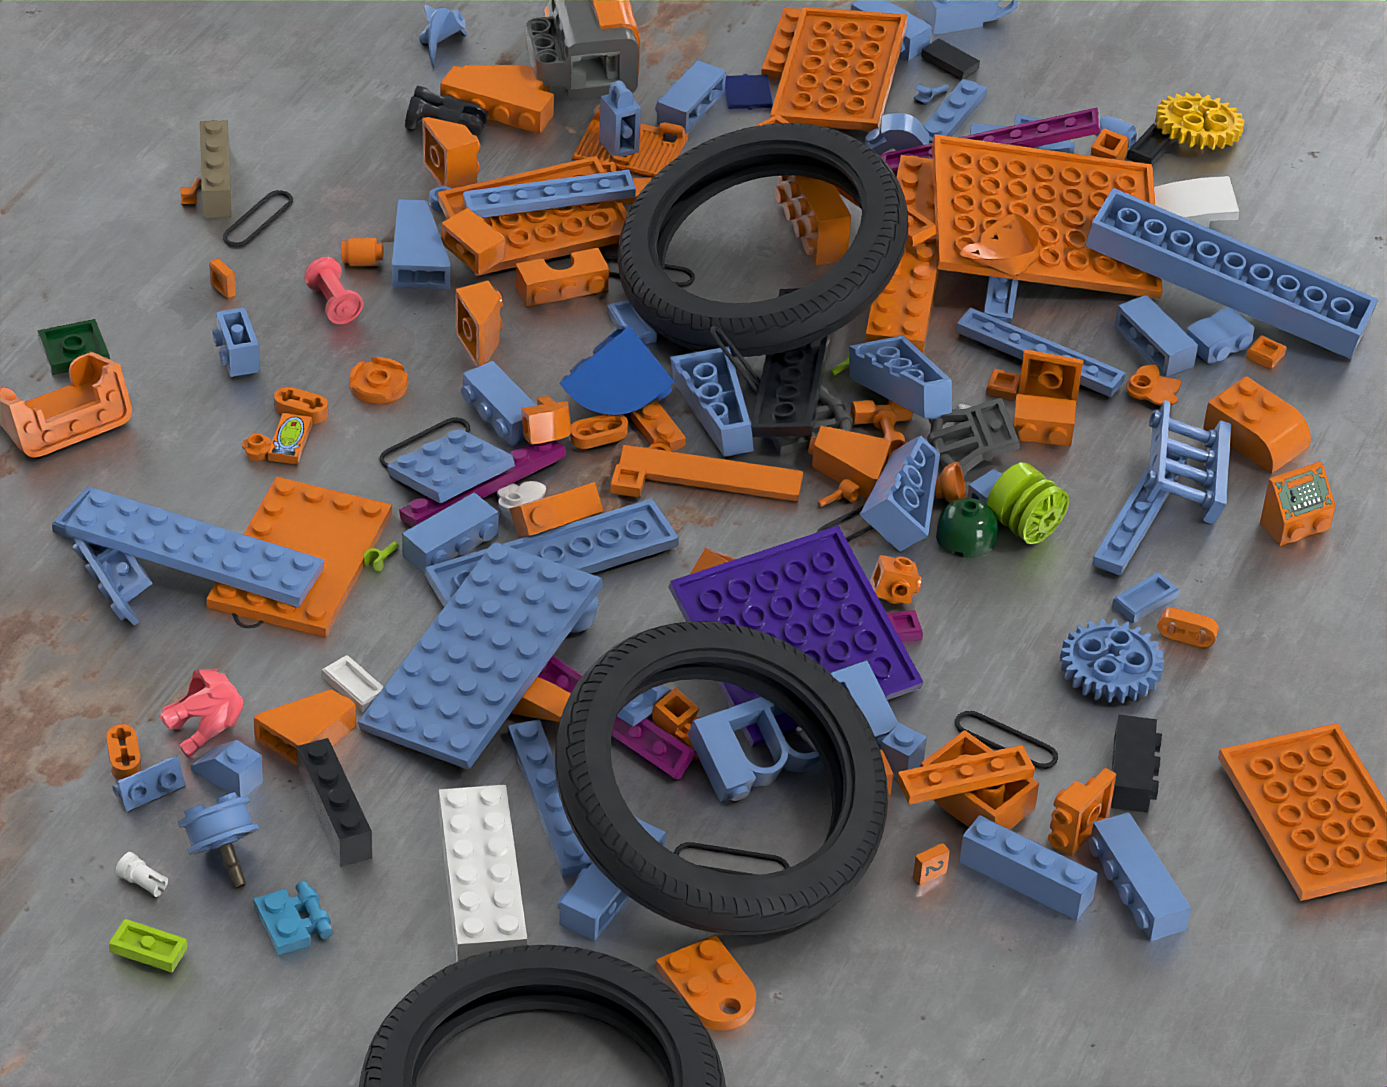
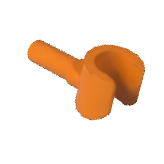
(189, 194)
(846, 489)

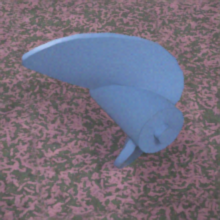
(441, 25)

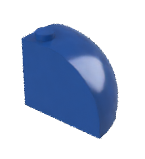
(618, 376)

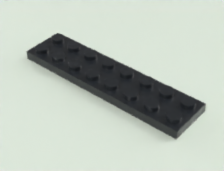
(790, 389)

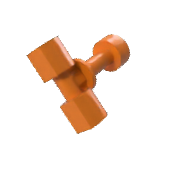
(883, 418)

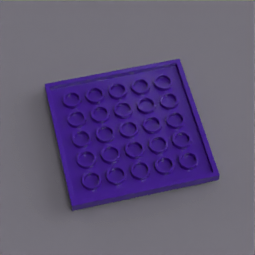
(810, 598)

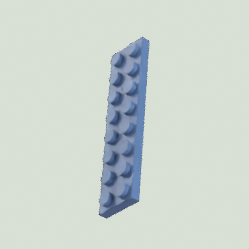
(582, 545)
(195, 547)

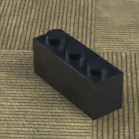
(1135, 763)

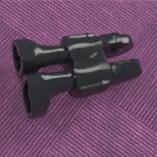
(445, 108)

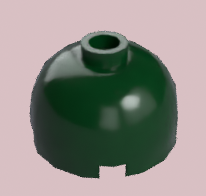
(967, 528)

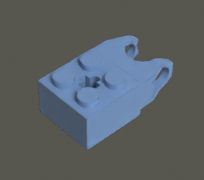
(960, 14)

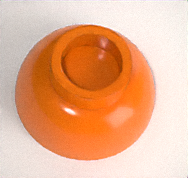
(950, 483)

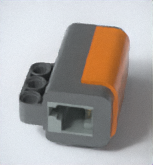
(585, 46)

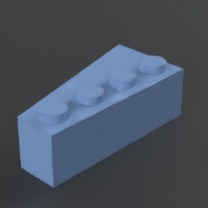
(904, 494)

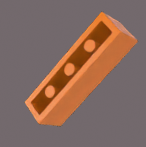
(503, 99)

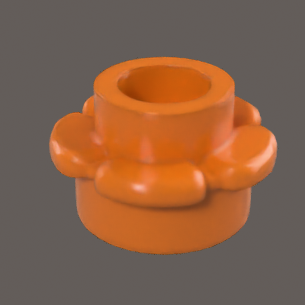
(256, 446)

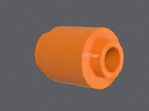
(362, 251)

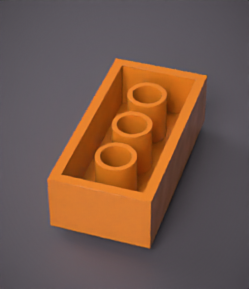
(817, 216)

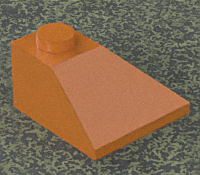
(1050, 375)

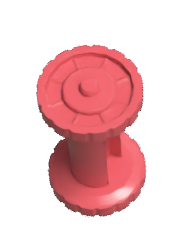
(342, 304)

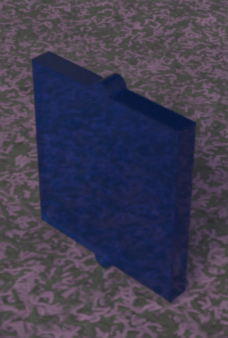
(748, 92)

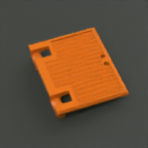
(652, 154)

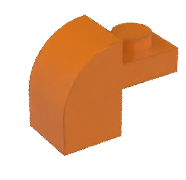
(546, 421)

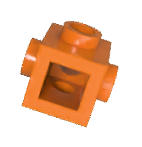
(895, 579)

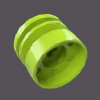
(1028, 503)

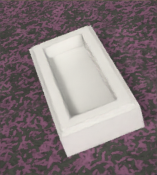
(352, 682)

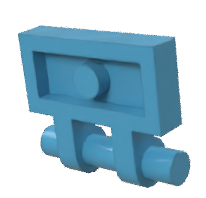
(282, 922)

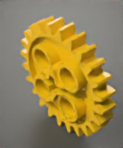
(1199, 120)

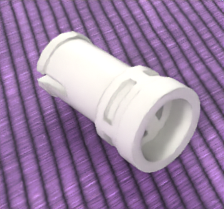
(135, 870)

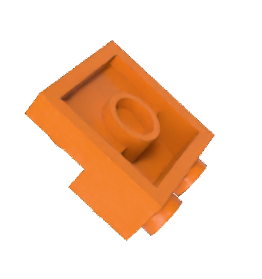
(1078, 809)

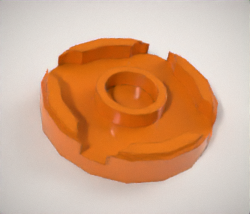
(378, 380)

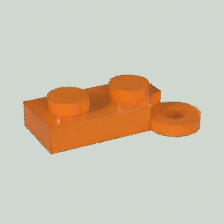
(658, 428)

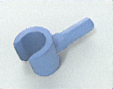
(926, 94)

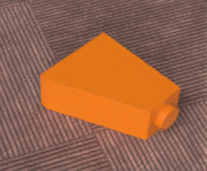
(850, 457)
(304, 722)

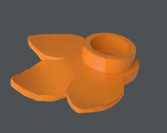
(1153, 387)

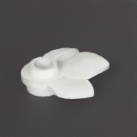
(516, 495)

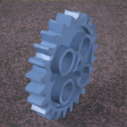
(1111, 660)

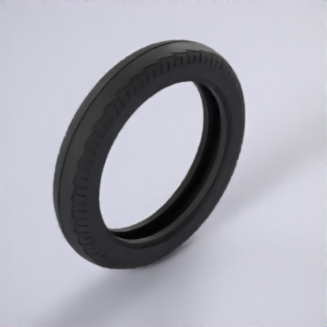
(782, 321)
(655, 874)
(542, 979)

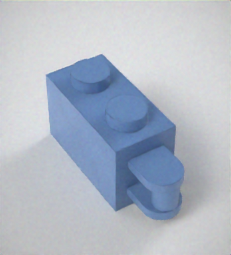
(619, 121)

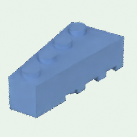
(902, 375)
(715, 396)

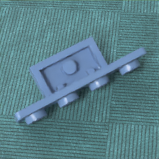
(119, 575)

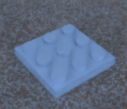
(450, 465)

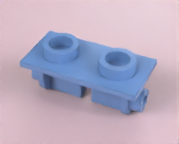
(150, 783)

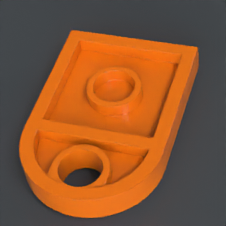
(708, 982)

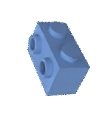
(236, 341)

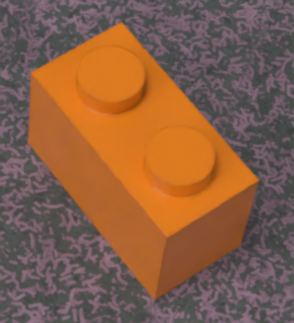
(473, 241)
(1044, 419)

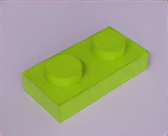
(148, 945)

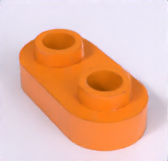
(598, 430)

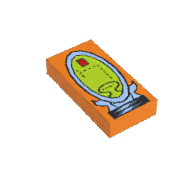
(290, 438)

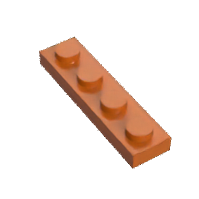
(780, 44)
(965, 774)

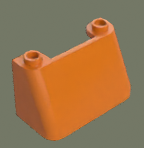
(86, 407)

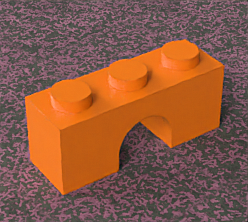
(542, 284)

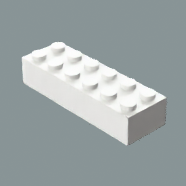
(481, 870)

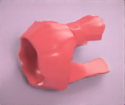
(208, 697)

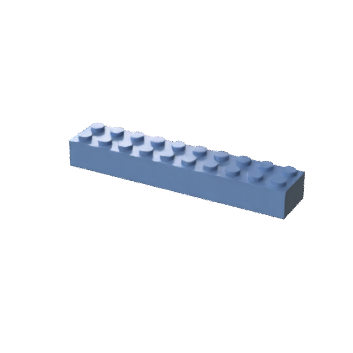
(1231, 273)

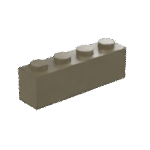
(215, 169)

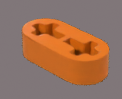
(301, 402)
(1188, 627)
(118, 753)

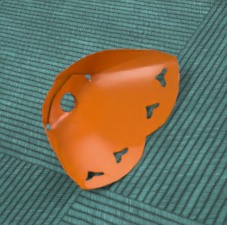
(1012, 250)

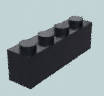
(334, 802)

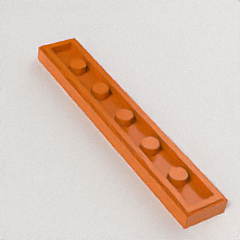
(715, 473)

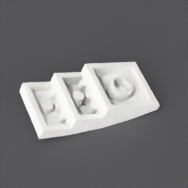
(1199, 199)

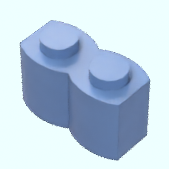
(1221, 335)

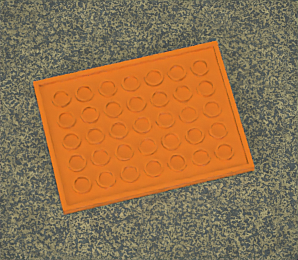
(1053, 191)

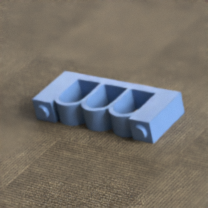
(730, 769)

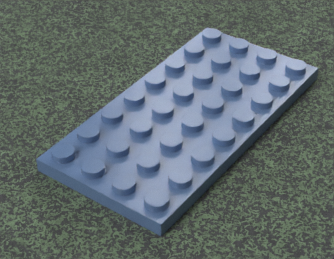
(480, 655)

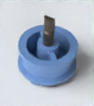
(219, 828)

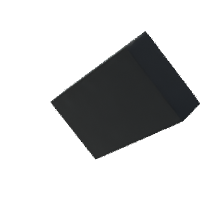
(950, 58)
(1150, 146)

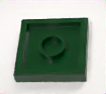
(70, 341)

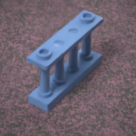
(1214, 459)

